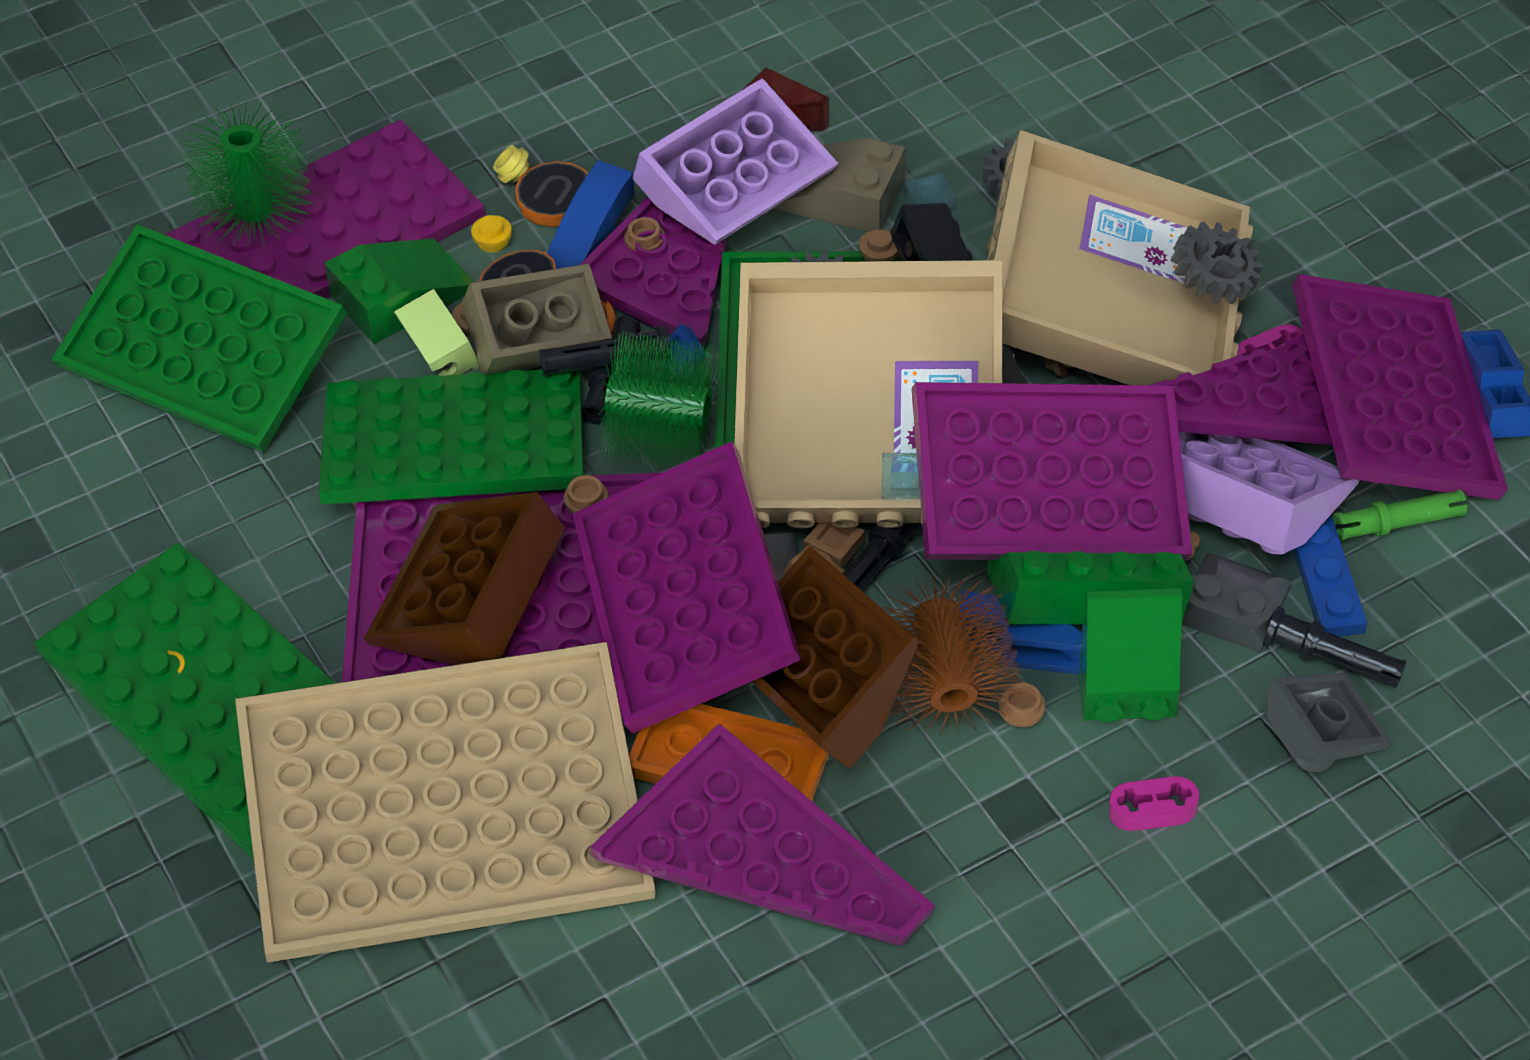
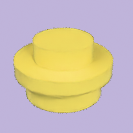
(511, 164)

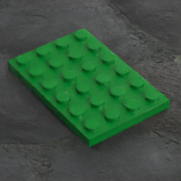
(200, 337)
(450, 436)

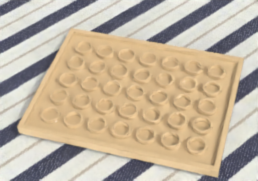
(436, 800)

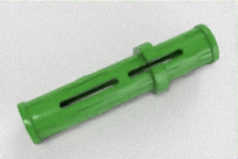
(1382, 517)

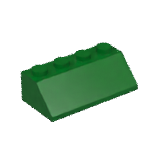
(1054, 585)

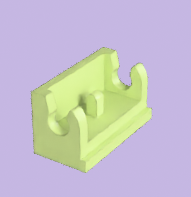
(437, 335)

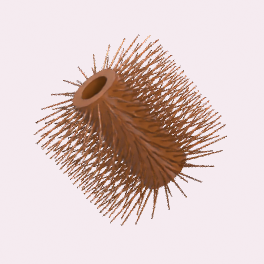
(947, 655)

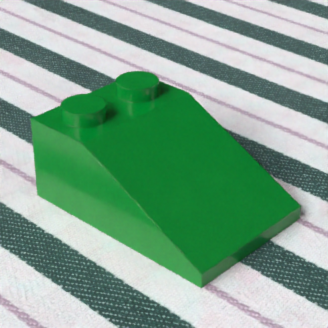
(386, 276)
(1130, 654)

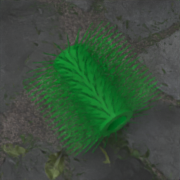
(247, 173)
(658, 400)

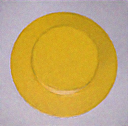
(491, 233)

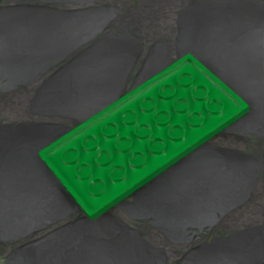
(189, 719)

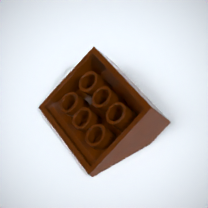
(468, 579)
(848, 660)

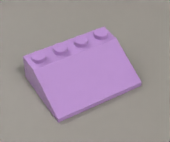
(732, 163)
(1259, 489)

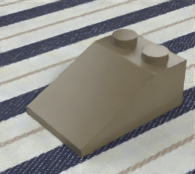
(858, 190)
(532, 312)

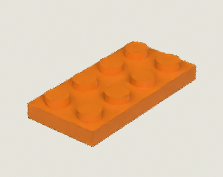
(778, 744)

